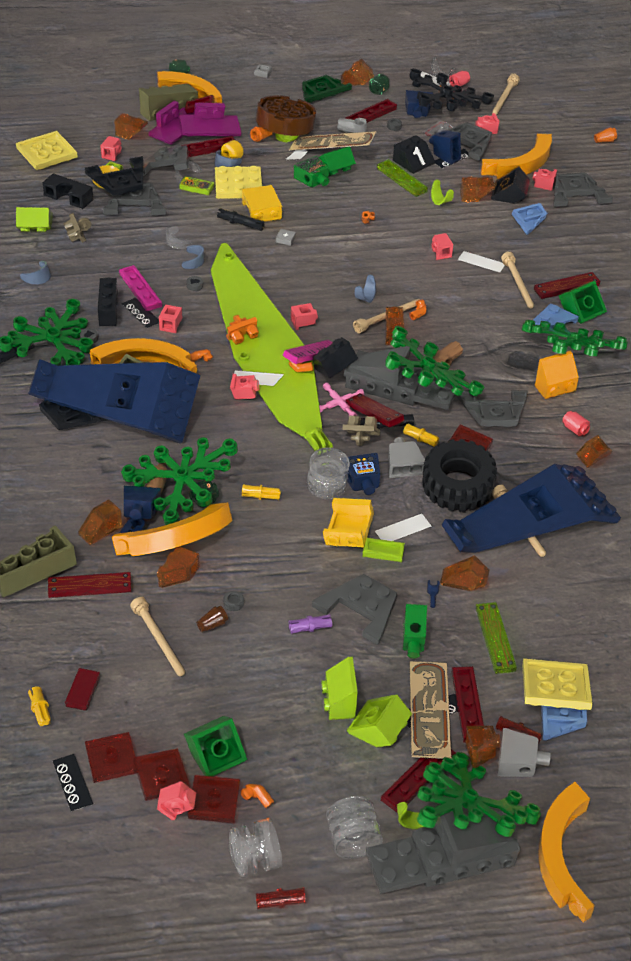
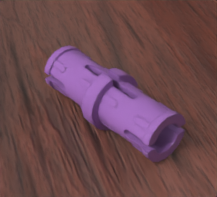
(310, 623)

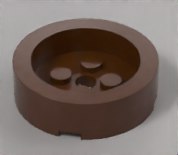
(285, 116)

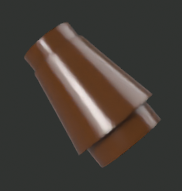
(212, 619)

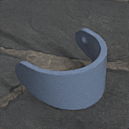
(225, 161)
(196, 262)
(39, 276)
(369, 291)

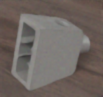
(404, 459)
(520, 754)

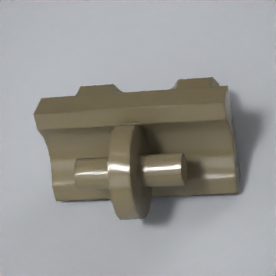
(75, 229)
(369, 428)

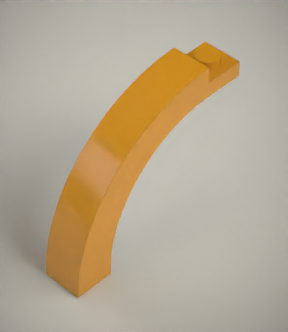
(204, 88)
(528, 162)
(144, 350)
(175, 534)
(561, 886)

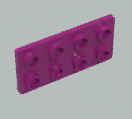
(209, 121)
(168, 123)

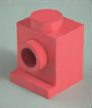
(488, 123)
(110, 148)
(544, 179)
(442, 246)
(303, 315)
(170, 318)
(244, 386)
(176, 800)

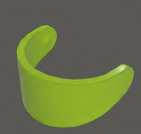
(437, 195)
(407, 818)

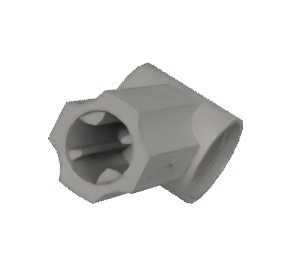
(352, 126)

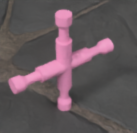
(339, 400)

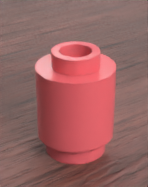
(459, 78)
(576, 423)

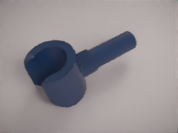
(433, 590)

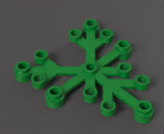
(51, 334)
(574, 339)
(428, 364)
(182, 475)
(469, 798)

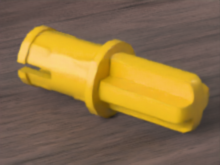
(421, 435)
(260, 492)
(39, 706)

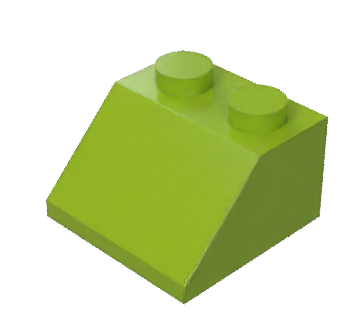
(33, 219)
(340, 690)
(380, 721)

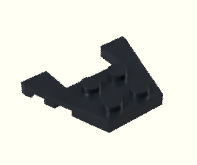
(119, 181)
(65, 417)

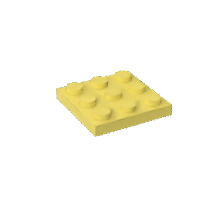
(46, 150)
(232, 180)
(556, 684)

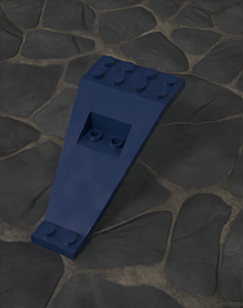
(155, 398)
(540, 505)

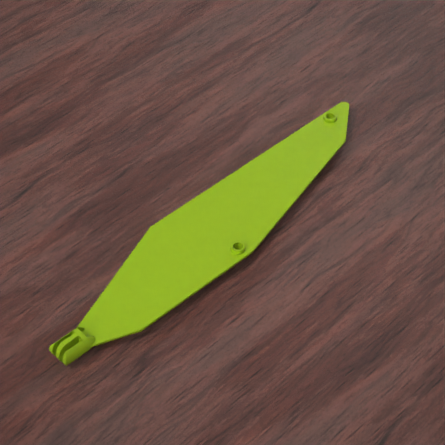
(295, 395)

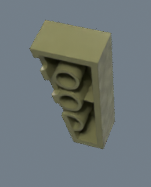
(155, 99)
(36, 562)

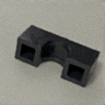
(57, 186)
(107, 302)

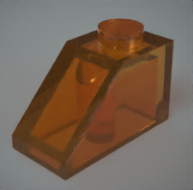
(465, 575)
(481, 744)

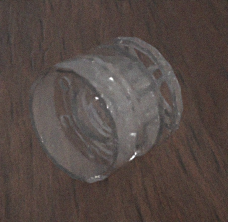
(328, 473)
(353, 826)
(256, 847)

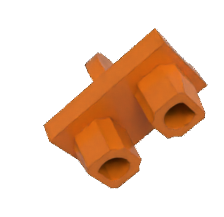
(240, 327)

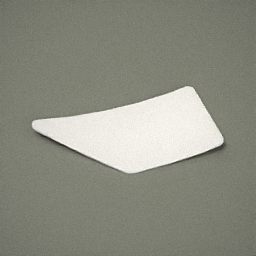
(297, 154)

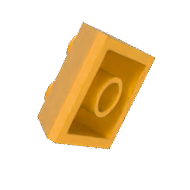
(556, 375)

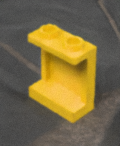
(262, 203)
(349, 522)

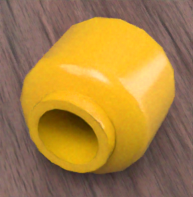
(232, 149)

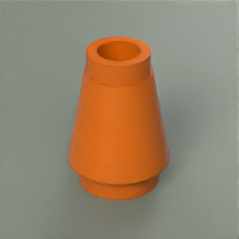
(258, 134)
(606, 135)

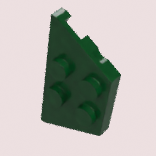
(323, 87)

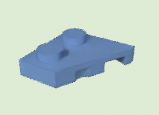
(529, 217)
(554, 314)
(561, 721)

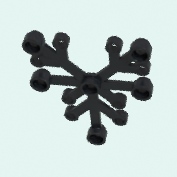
(459, 97)

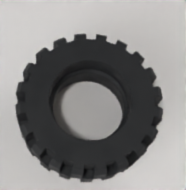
(459, 457)

